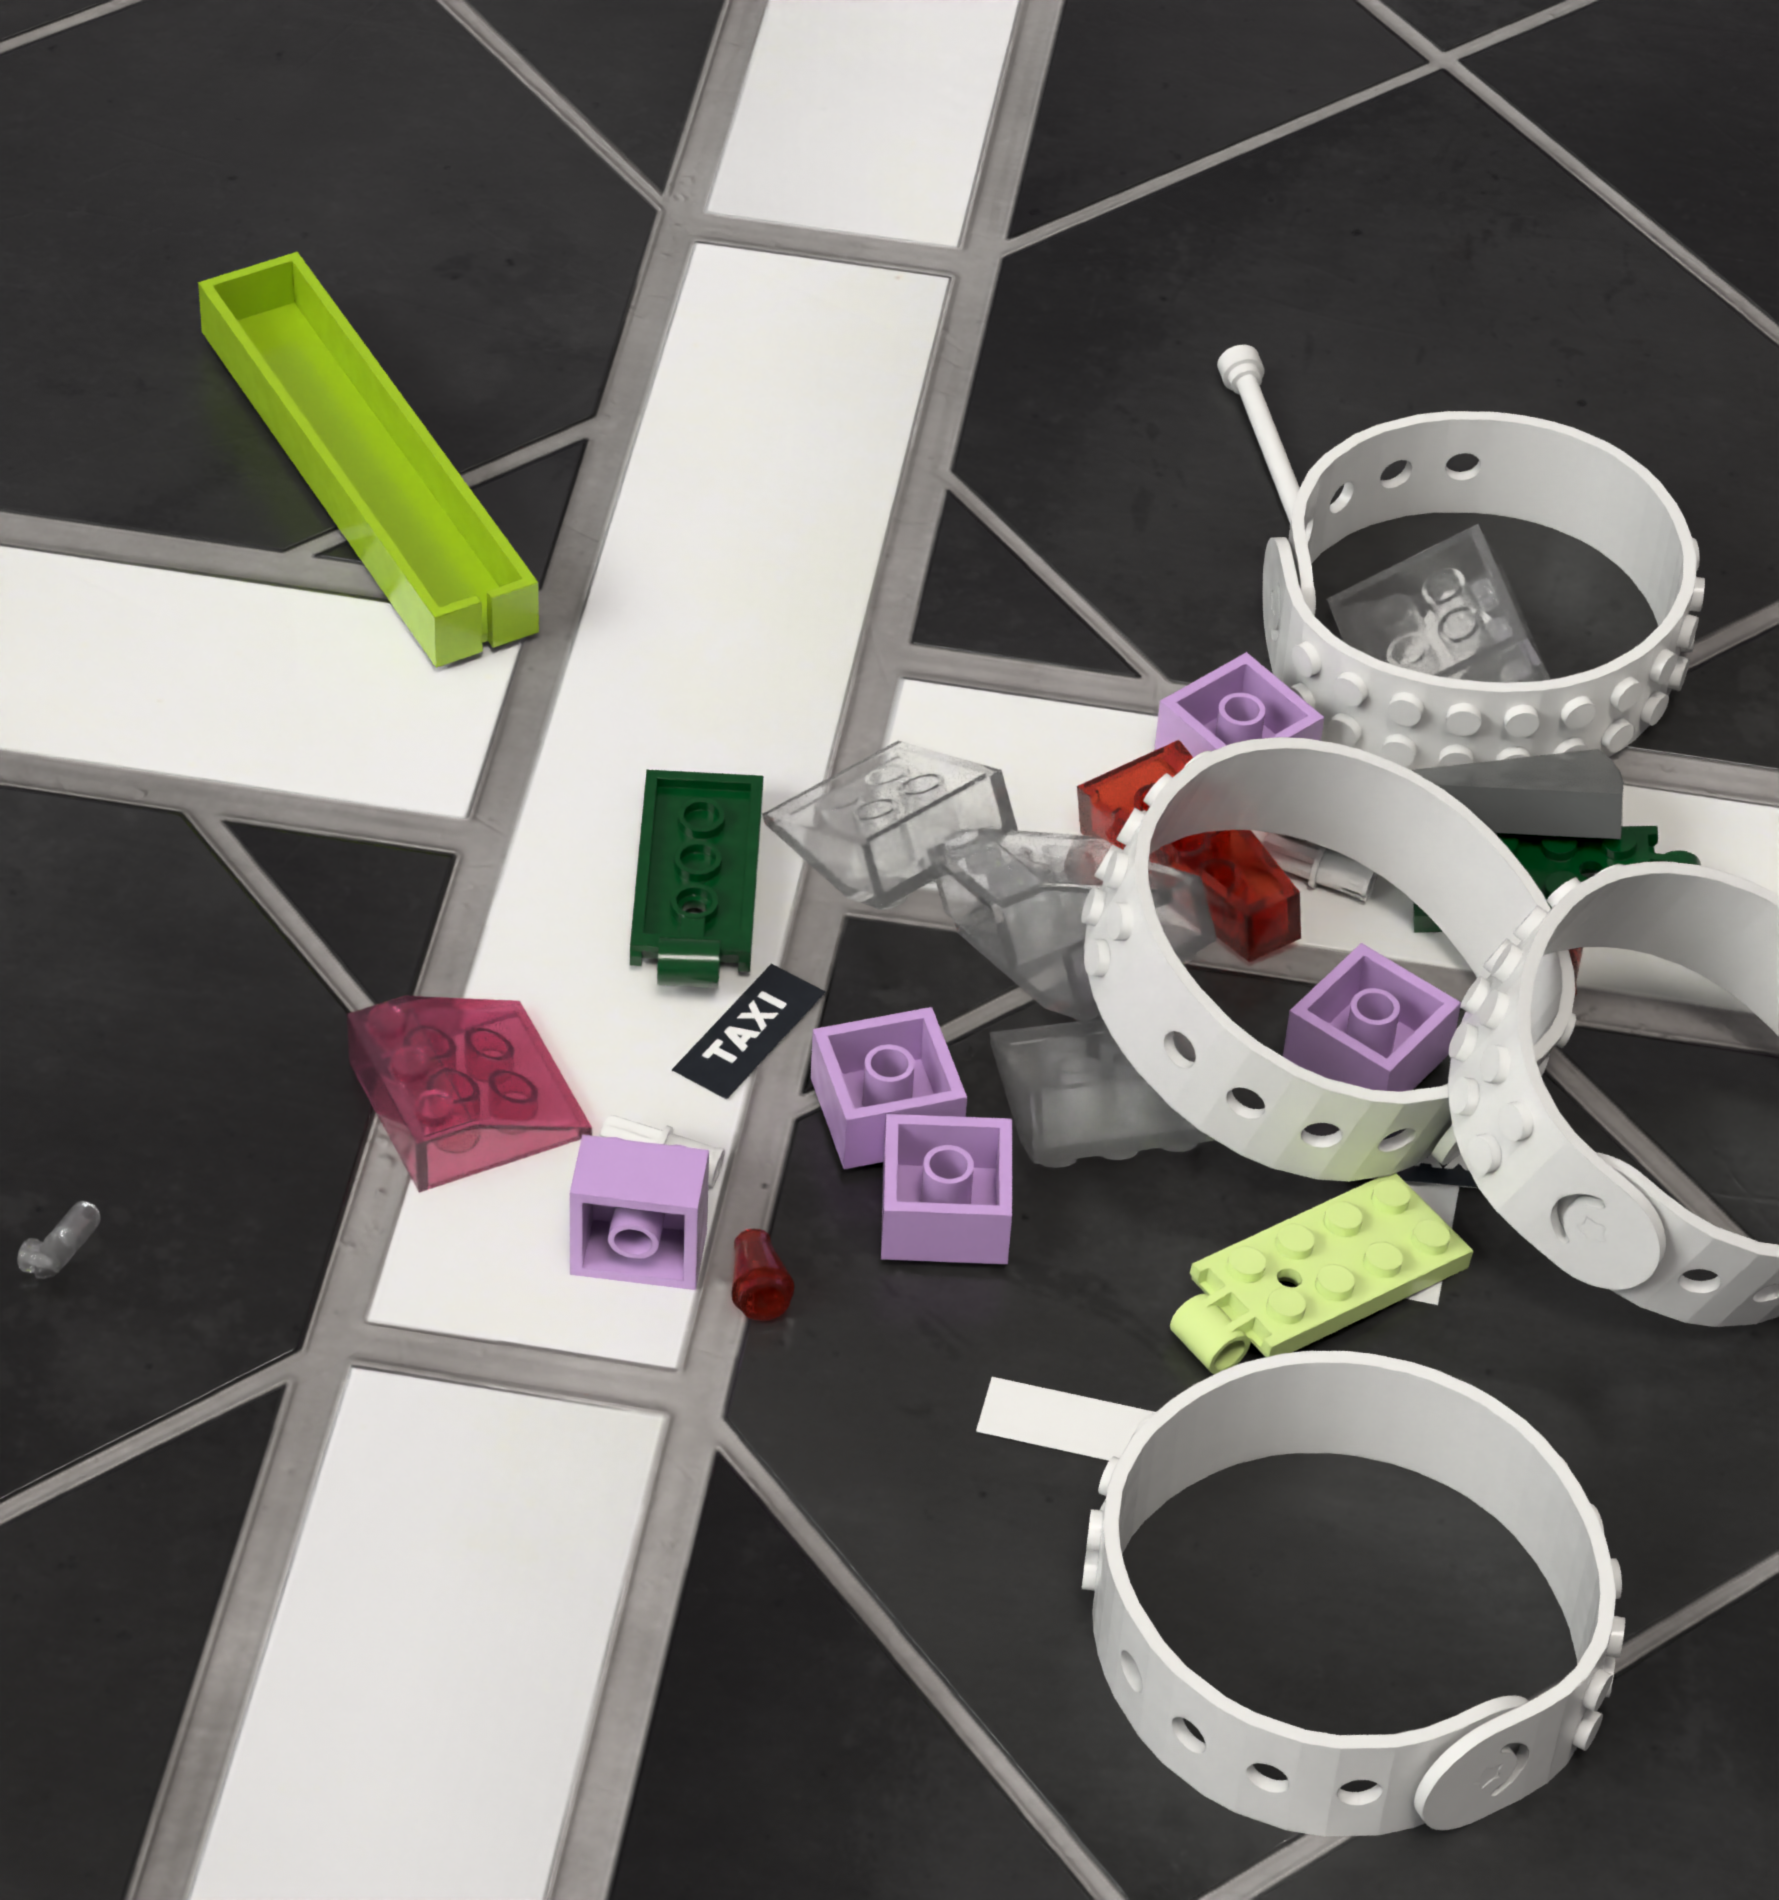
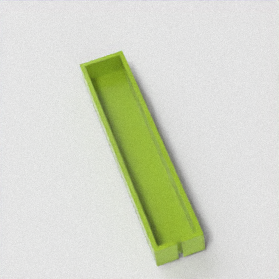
(369, 459)

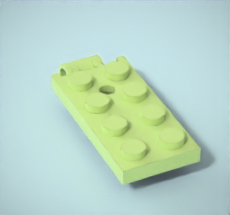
(1341, 1256)

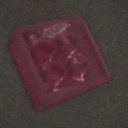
(461, 1084)

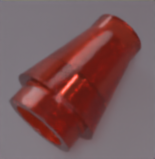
(760, 1279)

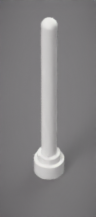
(1243, 373)

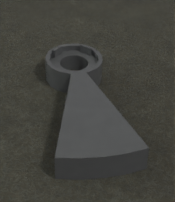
(1539, 794)

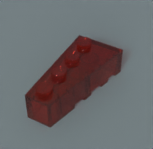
(1245, 888)

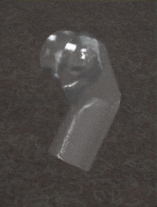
(61, 1244)

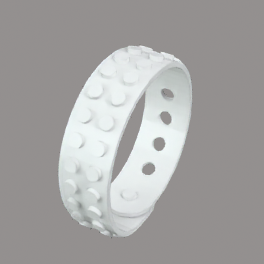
(1525, 473)
(1371, 814)
(1558, 1193)
(1398, 1417)

